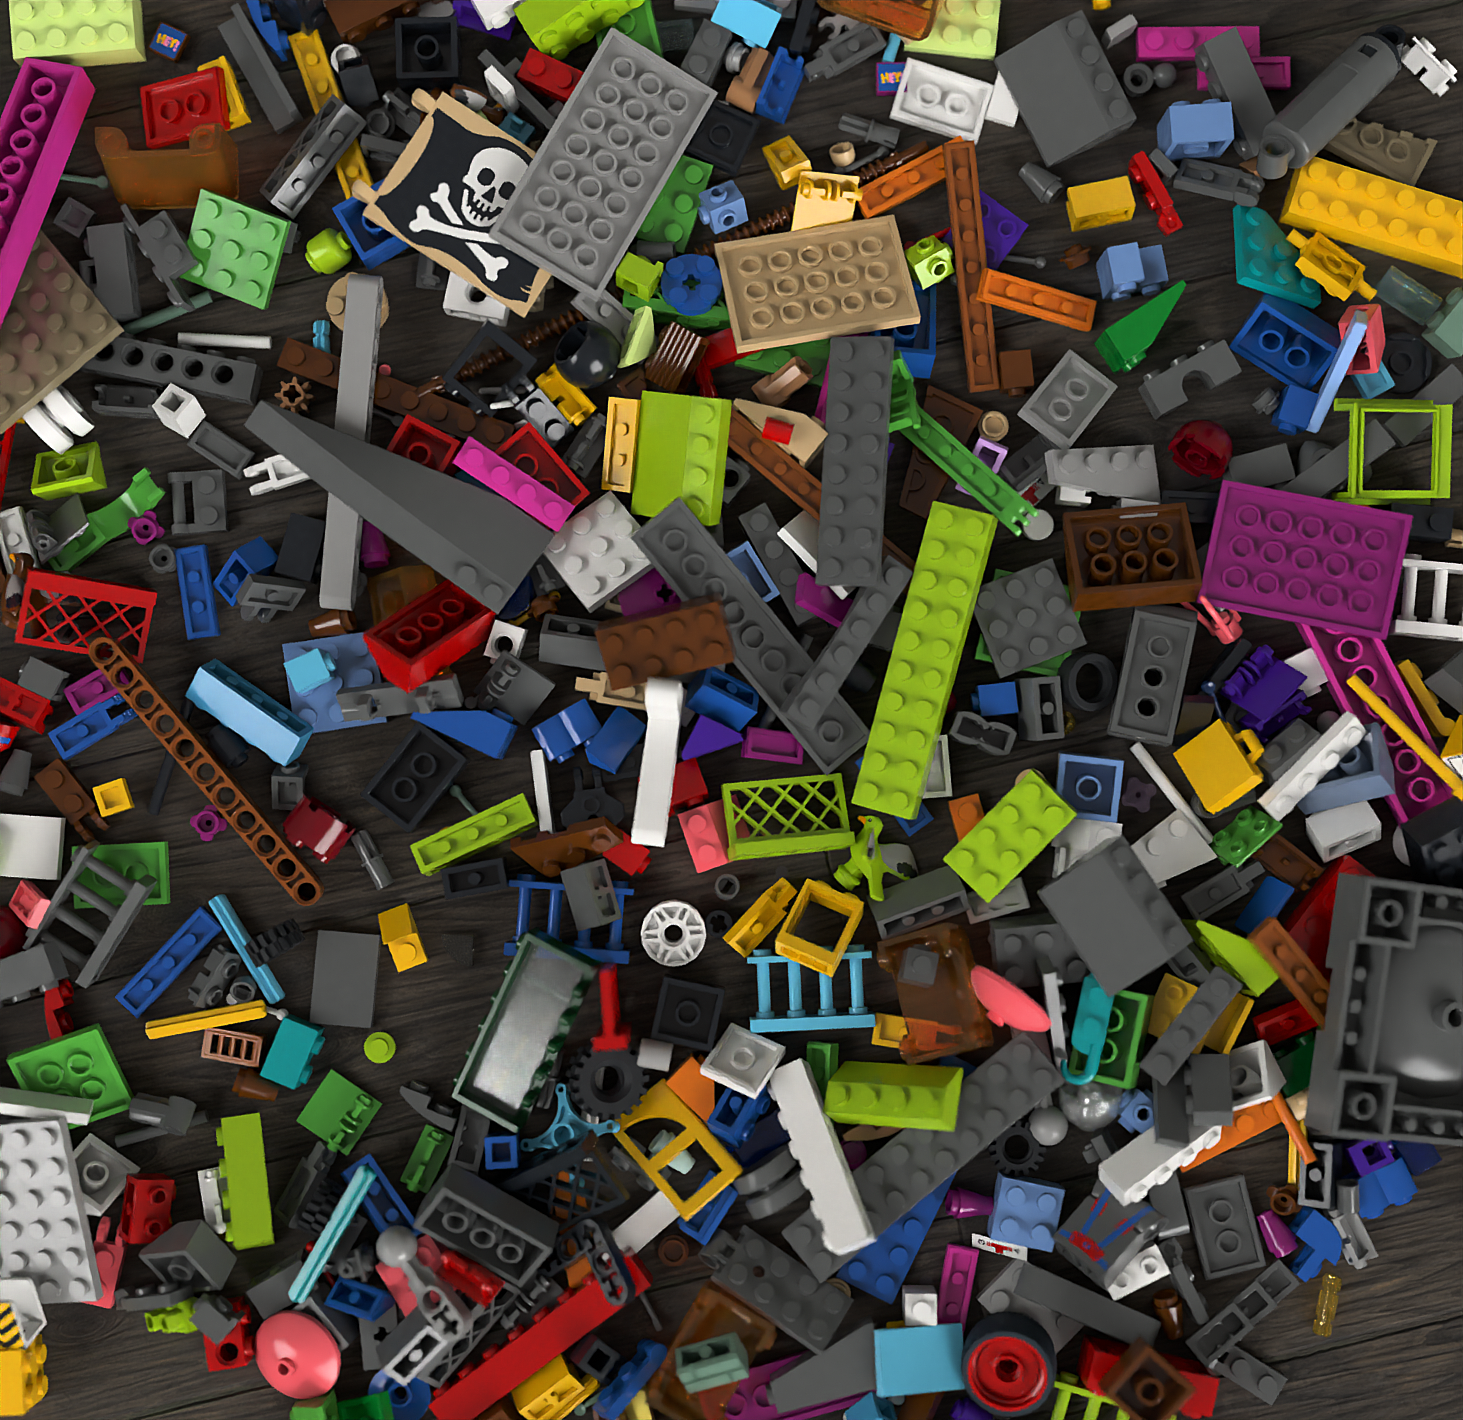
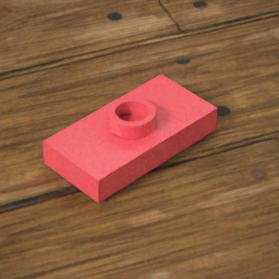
(29, 903)

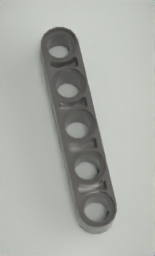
(1085, 1306)

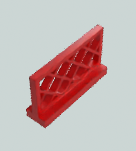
(90, 588)
(613, 1032)

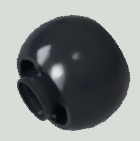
(587, 355)

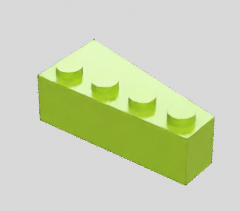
(246, 1180)

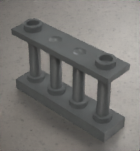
(120, 915)

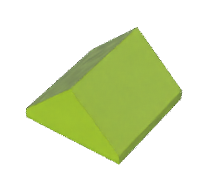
(66, 474)

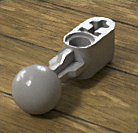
(1046, 1121)
(398, 1248)

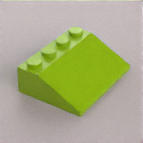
(681, 454)

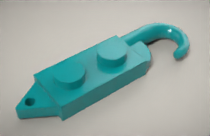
(1089, 1029)

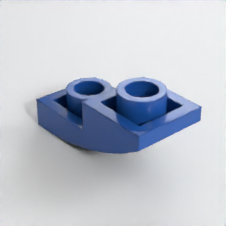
(269, 29)

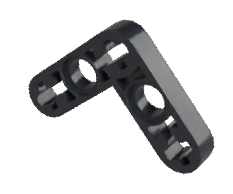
(587, 1247)

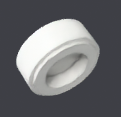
(1039, 527)

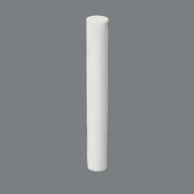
(222, 340)

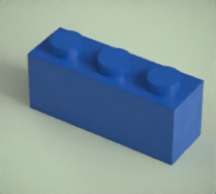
(381, 1200)

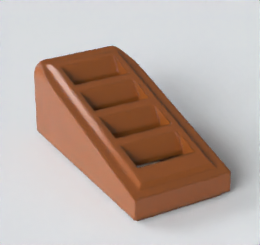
(258, 1051)

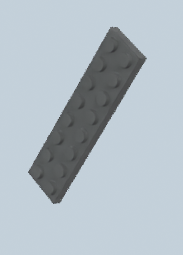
(855, 461)

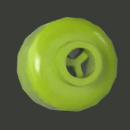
(329, 251)

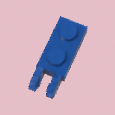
(89, 727)

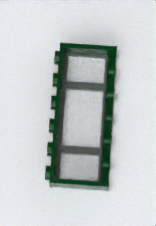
(524, 1029)

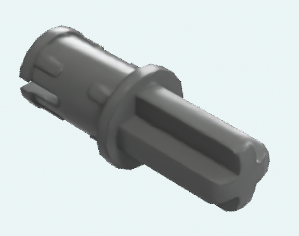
(869, 130)
(372, 859)
(547, 1093)

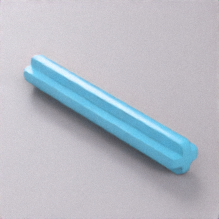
(239, 938)

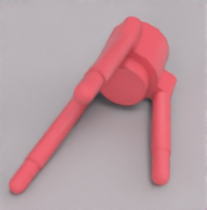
(1222, 625)

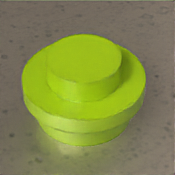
(379, 1047)

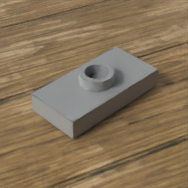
(1008, 900)

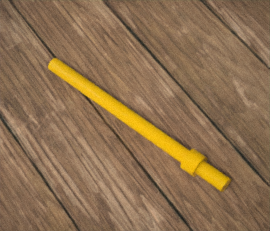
(1407, 735)

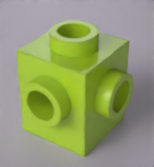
(929, 261)

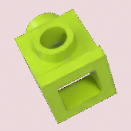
(638, 275)

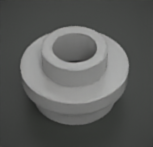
(735, 57)

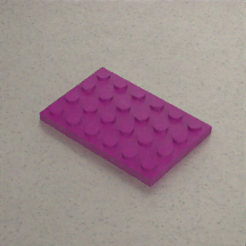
(1304, 559)

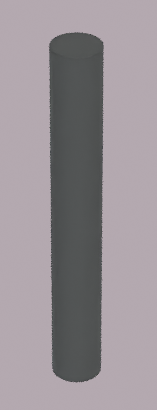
(154, 1131)

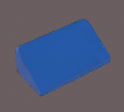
(615, 740)
(1266, 902)
(359, 1299)

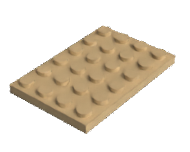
(816, 283)

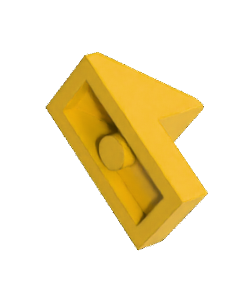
(786, 161)
(402, 937)

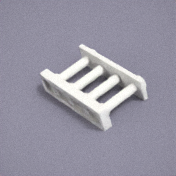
(1437, 626)

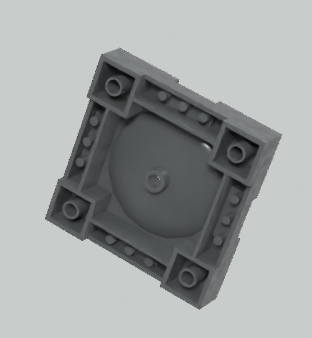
(1392, 1015)

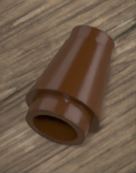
(333, 623)
(252, 1085)
(1169, 1312)

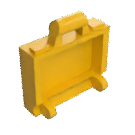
(1219, 765)

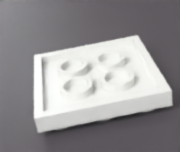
(597, 553)

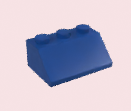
(1287, 341)

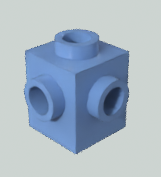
(722, 207)
(1131, 1102)

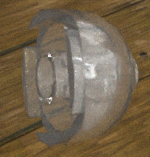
(1090, 1104)

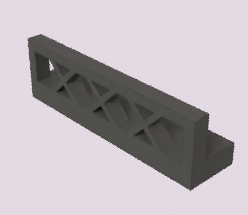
(260, 71)
(312, 156)
(454, 1357)

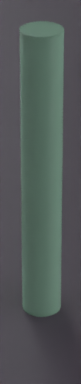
(165, 314)

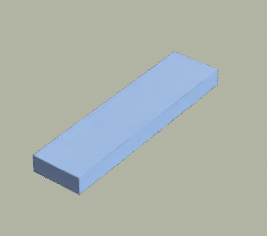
(1338, 369)

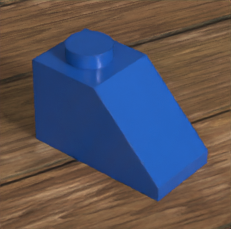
(252, 558)

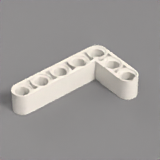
(665, 711)

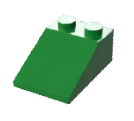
(1127, 340)

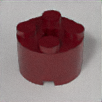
(318, 828)

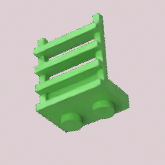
(901, 389)

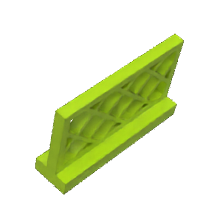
(789, 843)

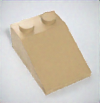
(807, 433)

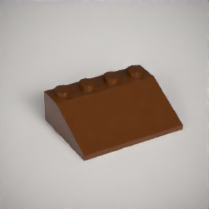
(1130, 559)

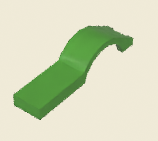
(110, 521)

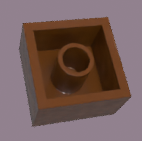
(1146, 1384)

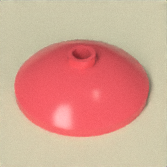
(1007, 1003)
(297, 1354)

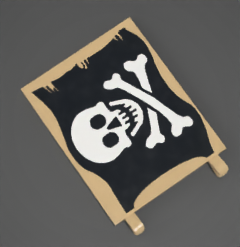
(451, 193)

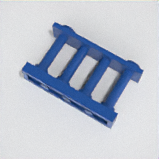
(613, 950)

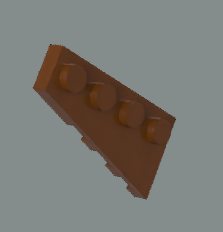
(924, 477)

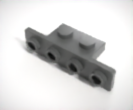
(167, 249)

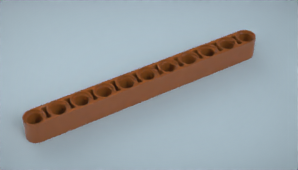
(192, 765)

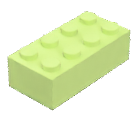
(77, 31)

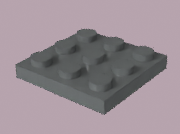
(1026, 618)

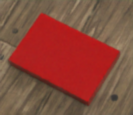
(181, 104)

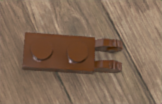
(71, 797)

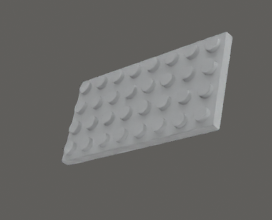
(603, 164)

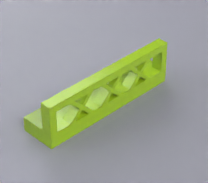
(474, 835)

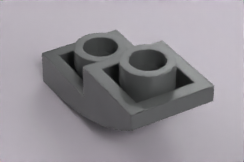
(420, 1099)

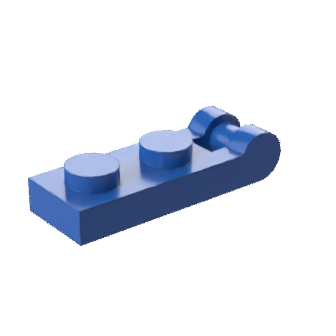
(630, 1379)

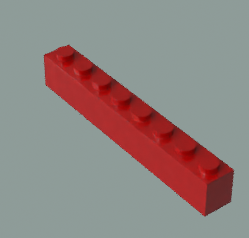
(532, 1346)

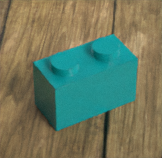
(293, 1051)

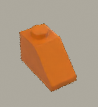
(694, 1087)

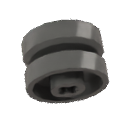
(770, 1182)

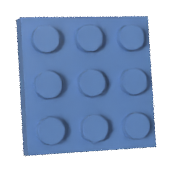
(354, 668)

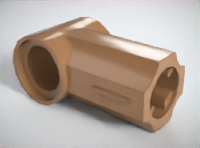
(747, 86)
(779, 386)

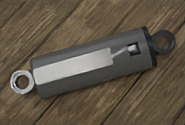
(1330, 101)

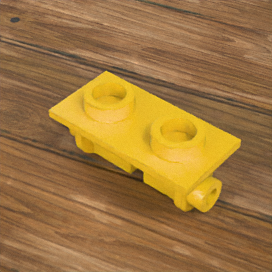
(572, 400)

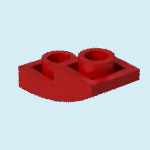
(55, 999)

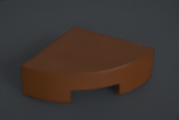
(633, 384)

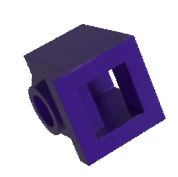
(1363, 1163)

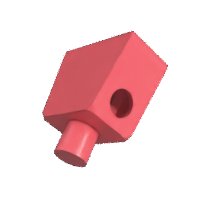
(1372, 339)

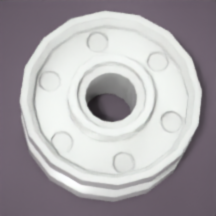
(668, 951)

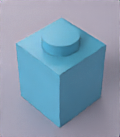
(311, 670)

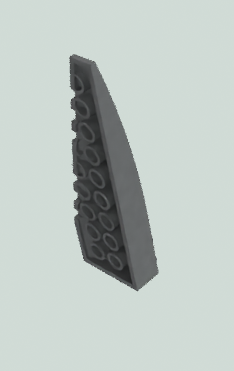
(447, 523)

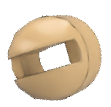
(842, 154)

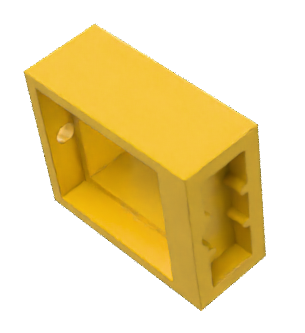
(806, 952)

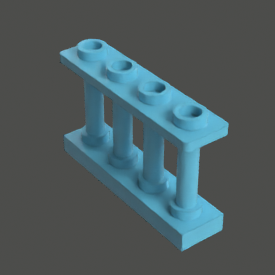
(796, 1018)

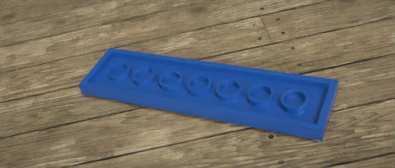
(885, 1262)

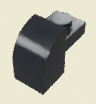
(598, 1358)

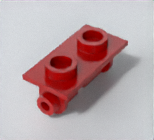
(469, 1277)

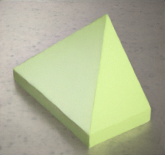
(640, 338)

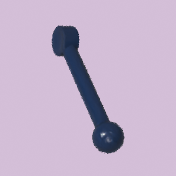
(1209, 687)

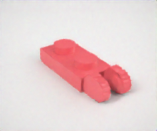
(110, 1261)

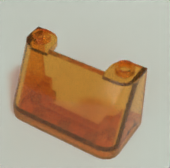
(169, 176)
(948, 1014)
(709, 1316)

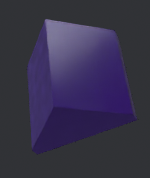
(709, 737)

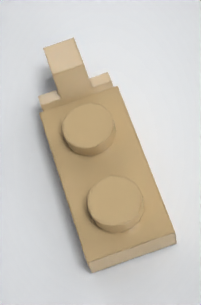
(601, 692)

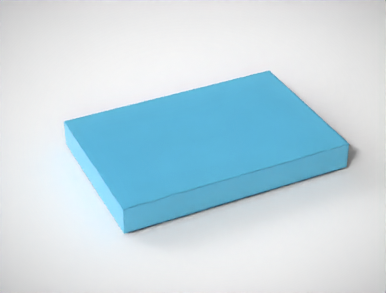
(918, 1359)

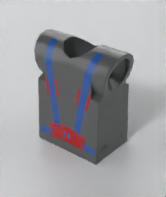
(1106, 1235)

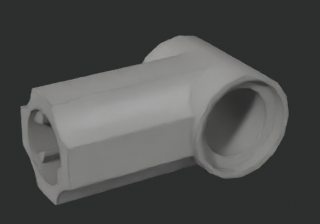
(655, 1054)

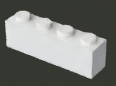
(1145, 1163)

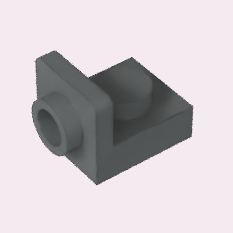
(288, 785)

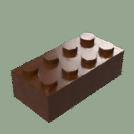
(666, 641)

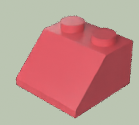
(707, 833)

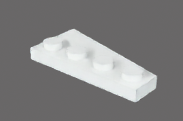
(1172, 848)

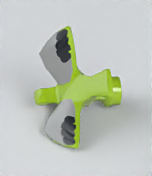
(874, 859)

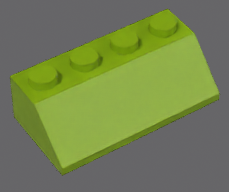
(894, 1095)

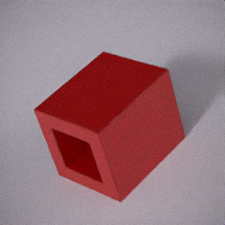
(629, 855)

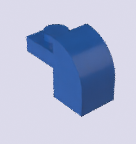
(1321, 1243)

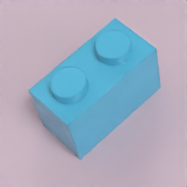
(749, 19)

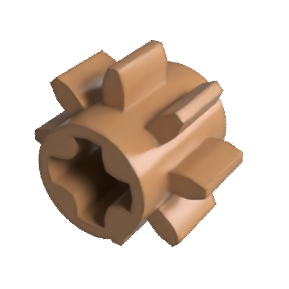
(289, 390)

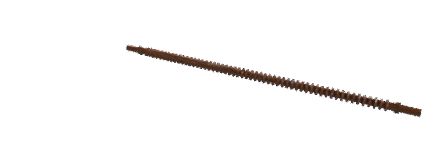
(892, 162)

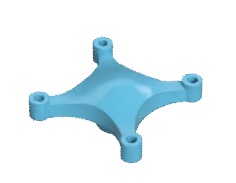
(567, 1126)

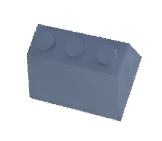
(1359, 776)

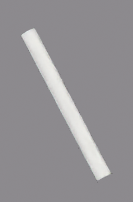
(1169, 790)

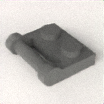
(208, 502)

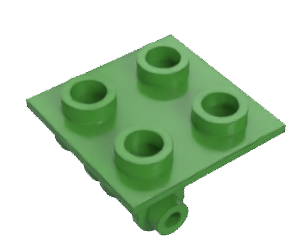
(1243, 836)
(339, 1112)

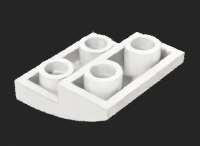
(31, 846)

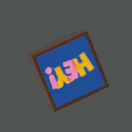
(169, 42)

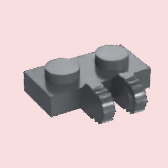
(266, 595)

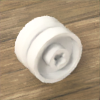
(52, 416)

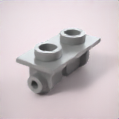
(1354, 1238)

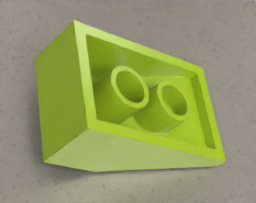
(1233, 955)

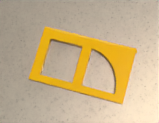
(665, 1103)

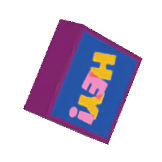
(889, 77)

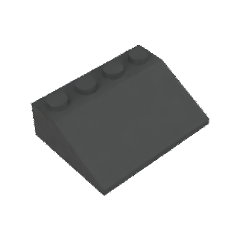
(1065, 89)
(1115, 915)

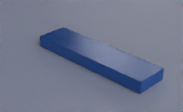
(169, 962)

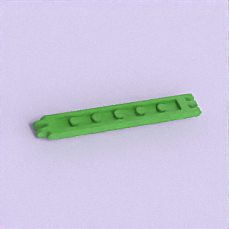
(969, 472)

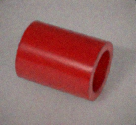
(777, 430)

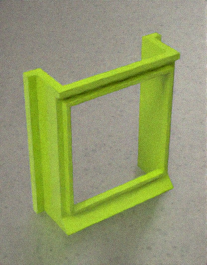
(1440, 451)

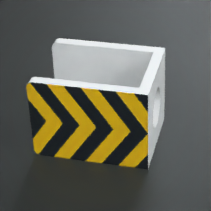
(18, 1312)

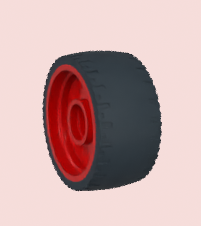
(1003, 1385)

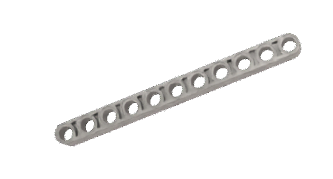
(355, 418)

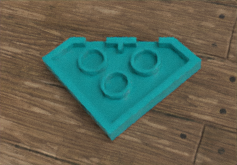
(1268, 259)

